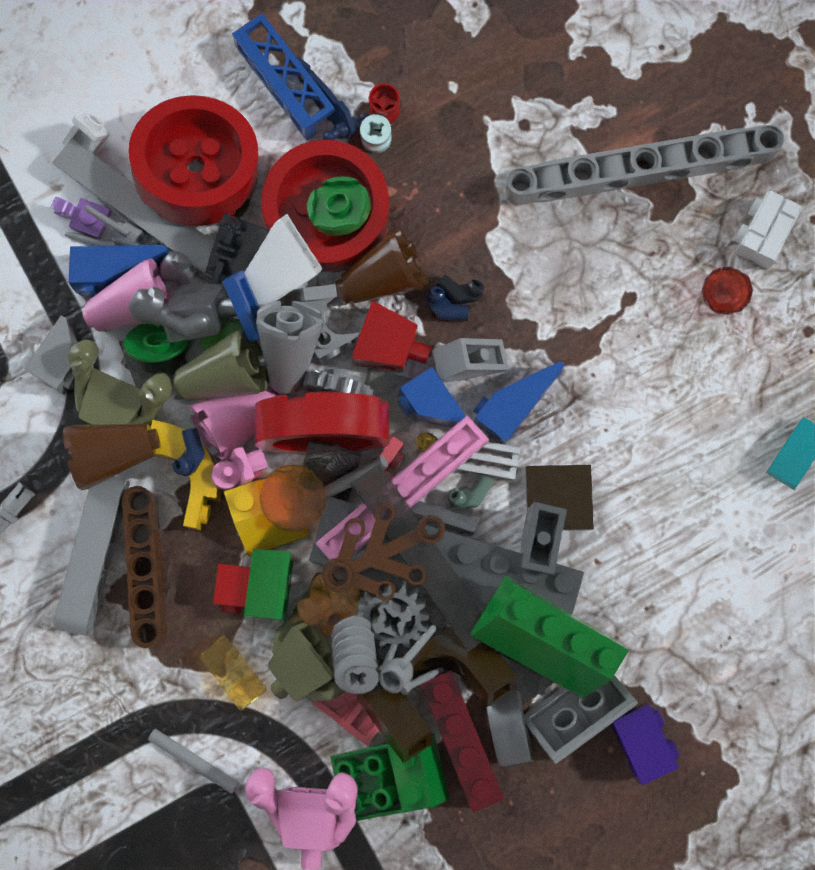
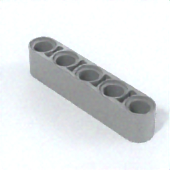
(91, 557)

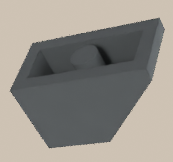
(542, 538)

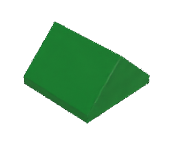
(269, 584)

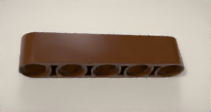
(136, 552)

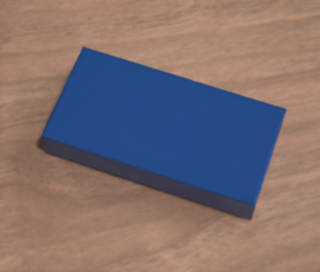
(243, 302)

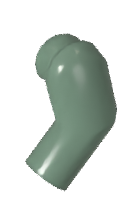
(470, 497)

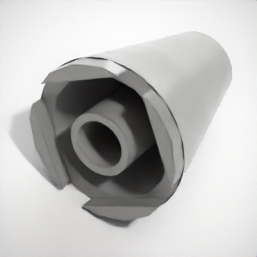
(288, 342)

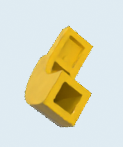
(201, 483)

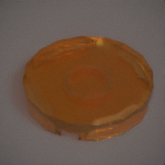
(292, 497)

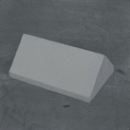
(568, 720)

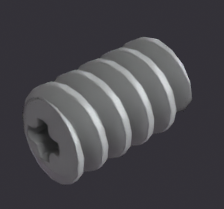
(354, 655)

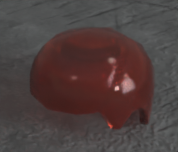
(727, 291)

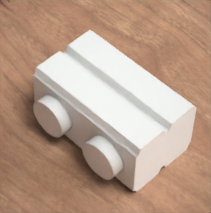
(767, 229)

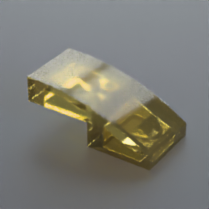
(232, 672)

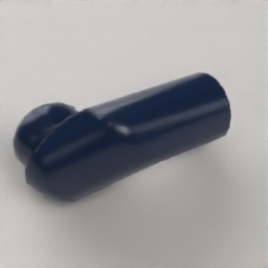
(443, 308)
(192, 456)

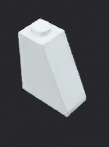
(281, 263)

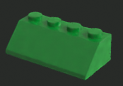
(548, 639)

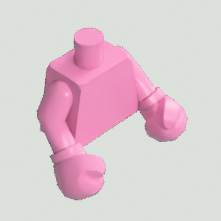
(306, 816)

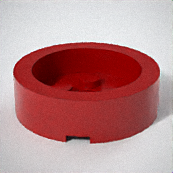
(187, 131)
(305, 169)
(348, 419)

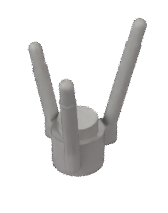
(123, 233)
(397, 672)

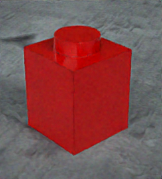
(231, 587)

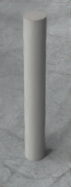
(345, 482)
(193, 761)

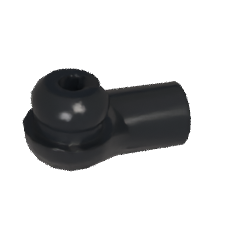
(461, 293)

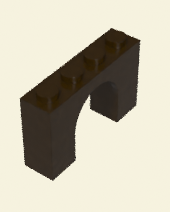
(397, 717)

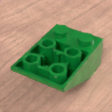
(392, 786)

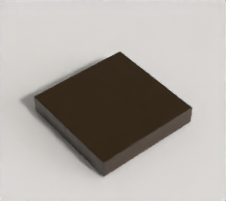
(564, 488)

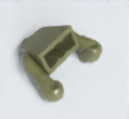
(110, 400)
(303, 662)

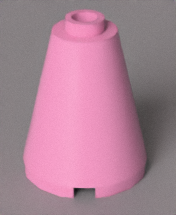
(111, 306)
(227, 421)

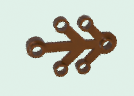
(378, 555)

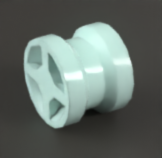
(374, 140)

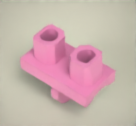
(239, 469)

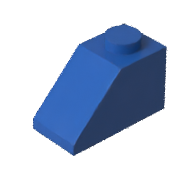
(429, 400)

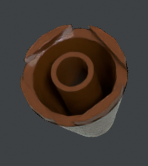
(107, 450)

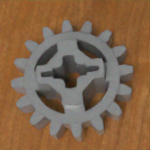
(334, 381)
(392, 616)

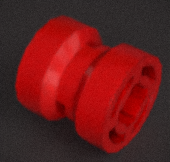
(385, 96)

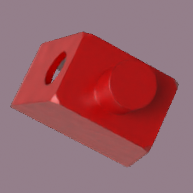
(388, 341)

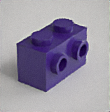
(645, 744)

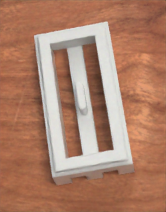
(513, 462)

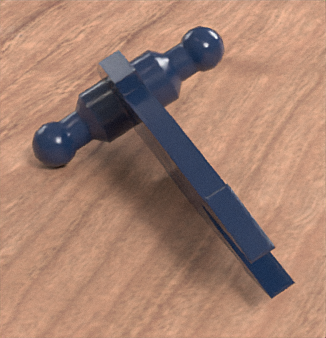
(344, 124)

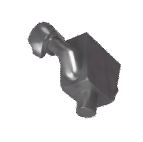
(192, 311)

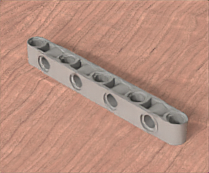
(667, 162)

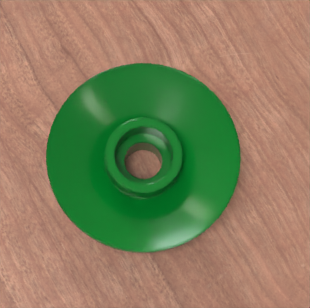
(151, 344)

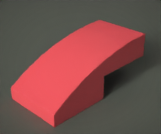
(350, 716)

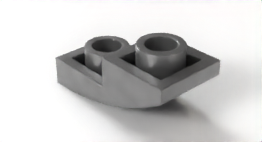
(509, 731)

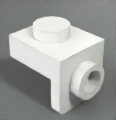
(88, 132)

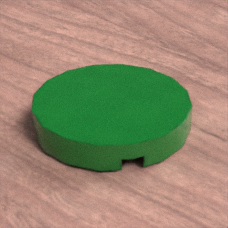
(338, 206)

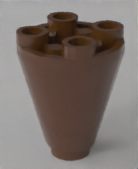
(383, 271)

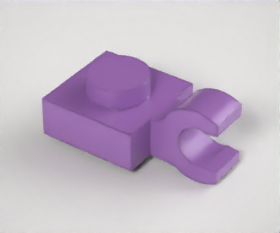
(80, 219)

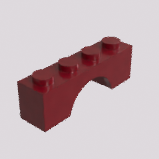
(462, 741)

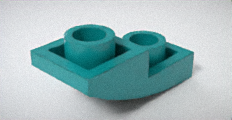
(795, 455)

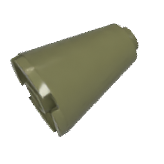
(223, 371)

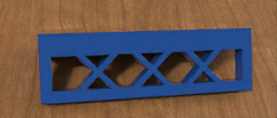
(276, 86)

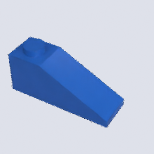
(99, 266)
(512, 404)

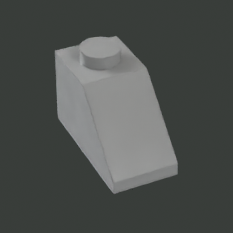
(51, 359)
(470, 359)

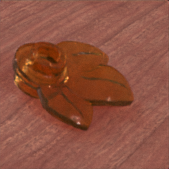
(326, 602)

